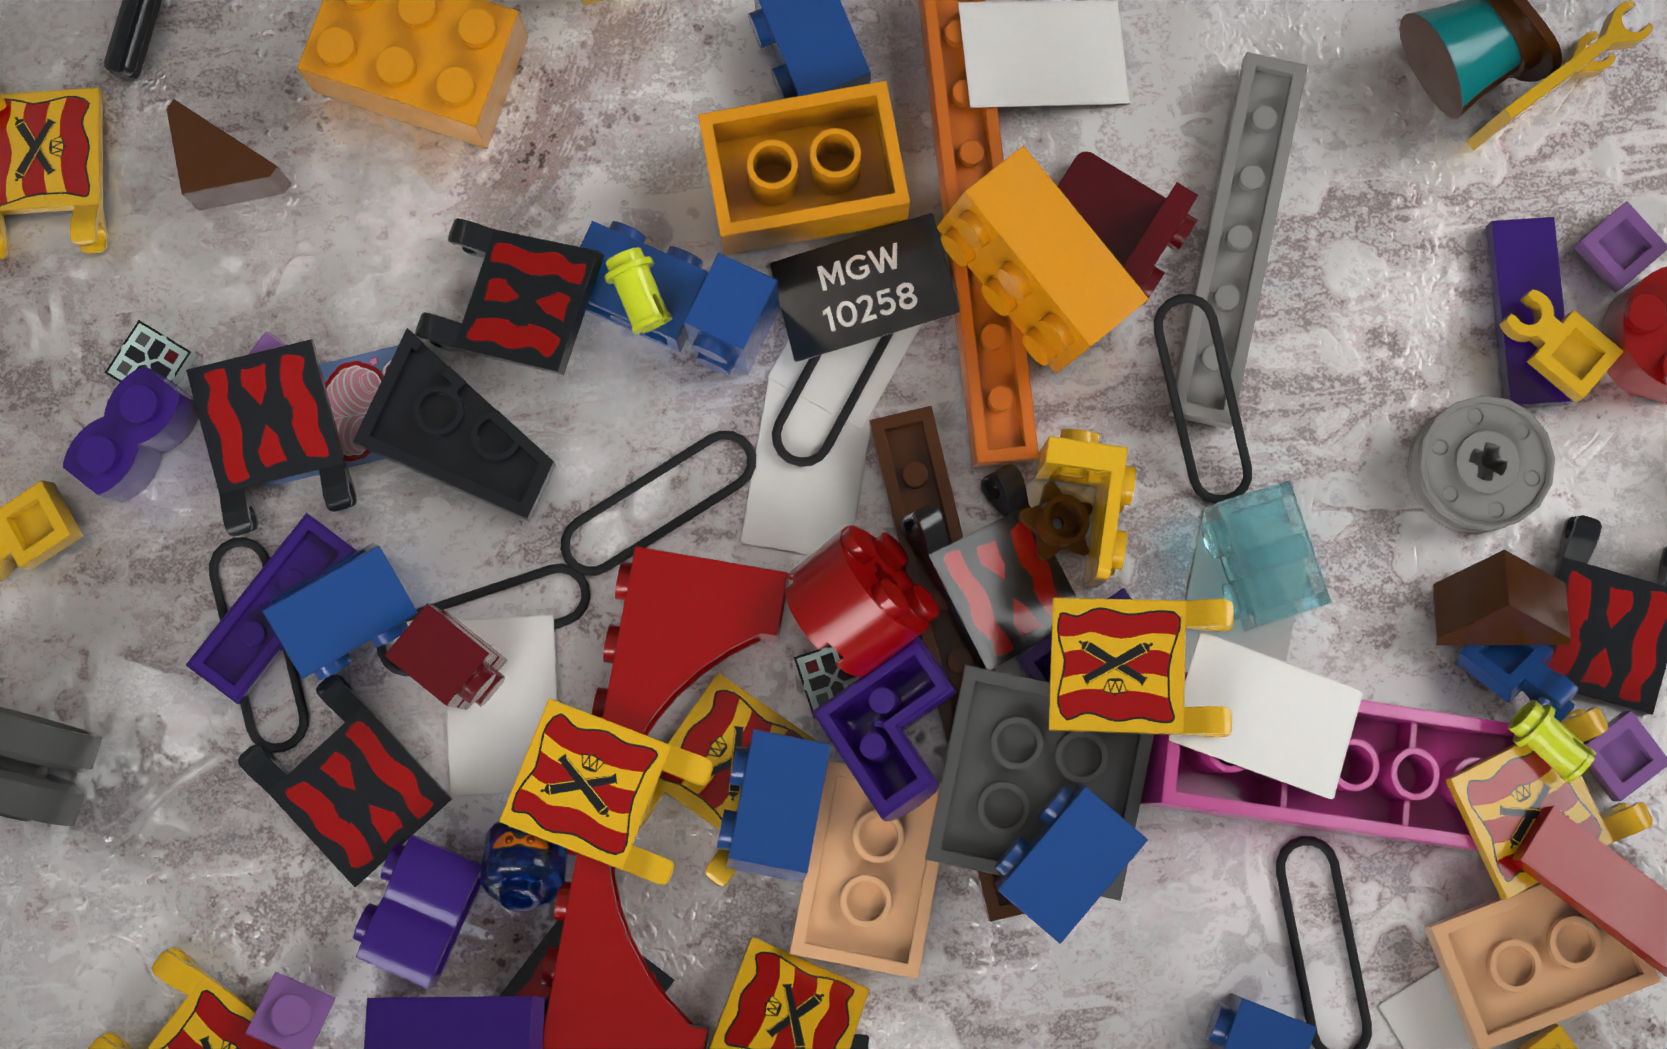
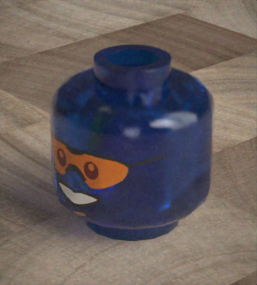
(521, 868)

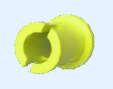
(637, 290)
(1551, 740)

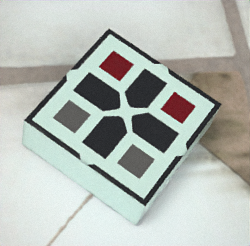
(151, 349)
(821, 676)

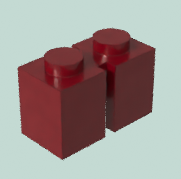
(448, 659)

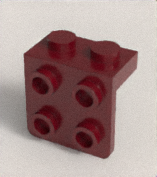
(1129, 215)

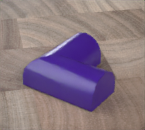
(869, 726)

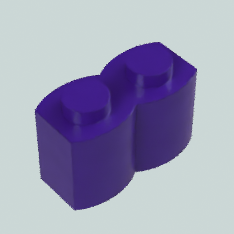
(125, 447)
(420, 911)

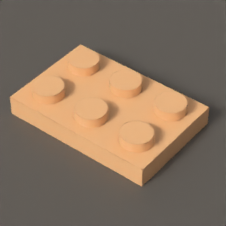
(866, 882)
(1529, 965)

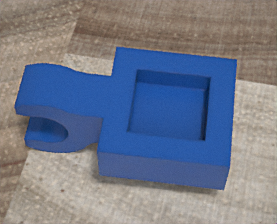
(1517, 669)

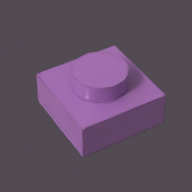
(1621, 247)
(1625, 756)
(290, 1014)

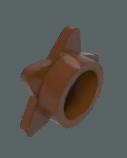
(1073, 517)

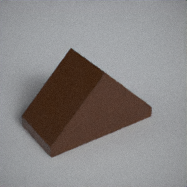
(216, 166)
(1501, 604)

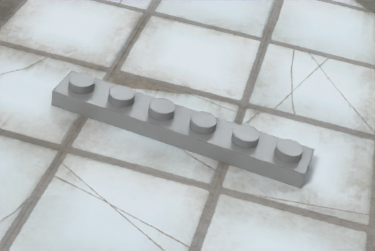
(1239, 233)

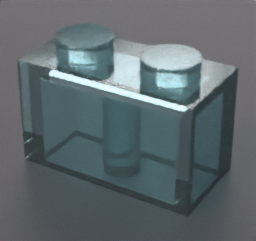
(1265, 556)

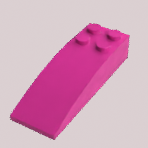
(1386, 789)

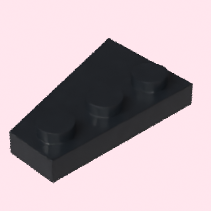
(451, 434)

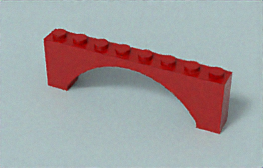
(674, 628)

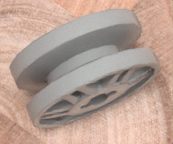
(1511, 446)

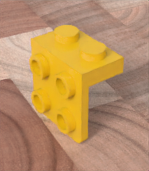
(1083, 461)

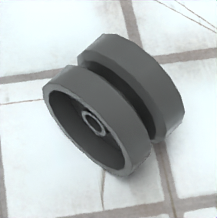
(26, 752)

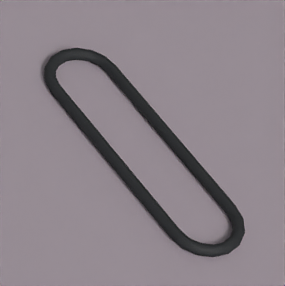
(1228, 388)
(842, 418)
(644, 480)
(502, 585)
(293, 674)
(1347, 930)

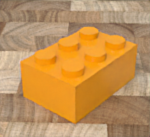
(418, 61)
(805, 167)
(1039, 261)

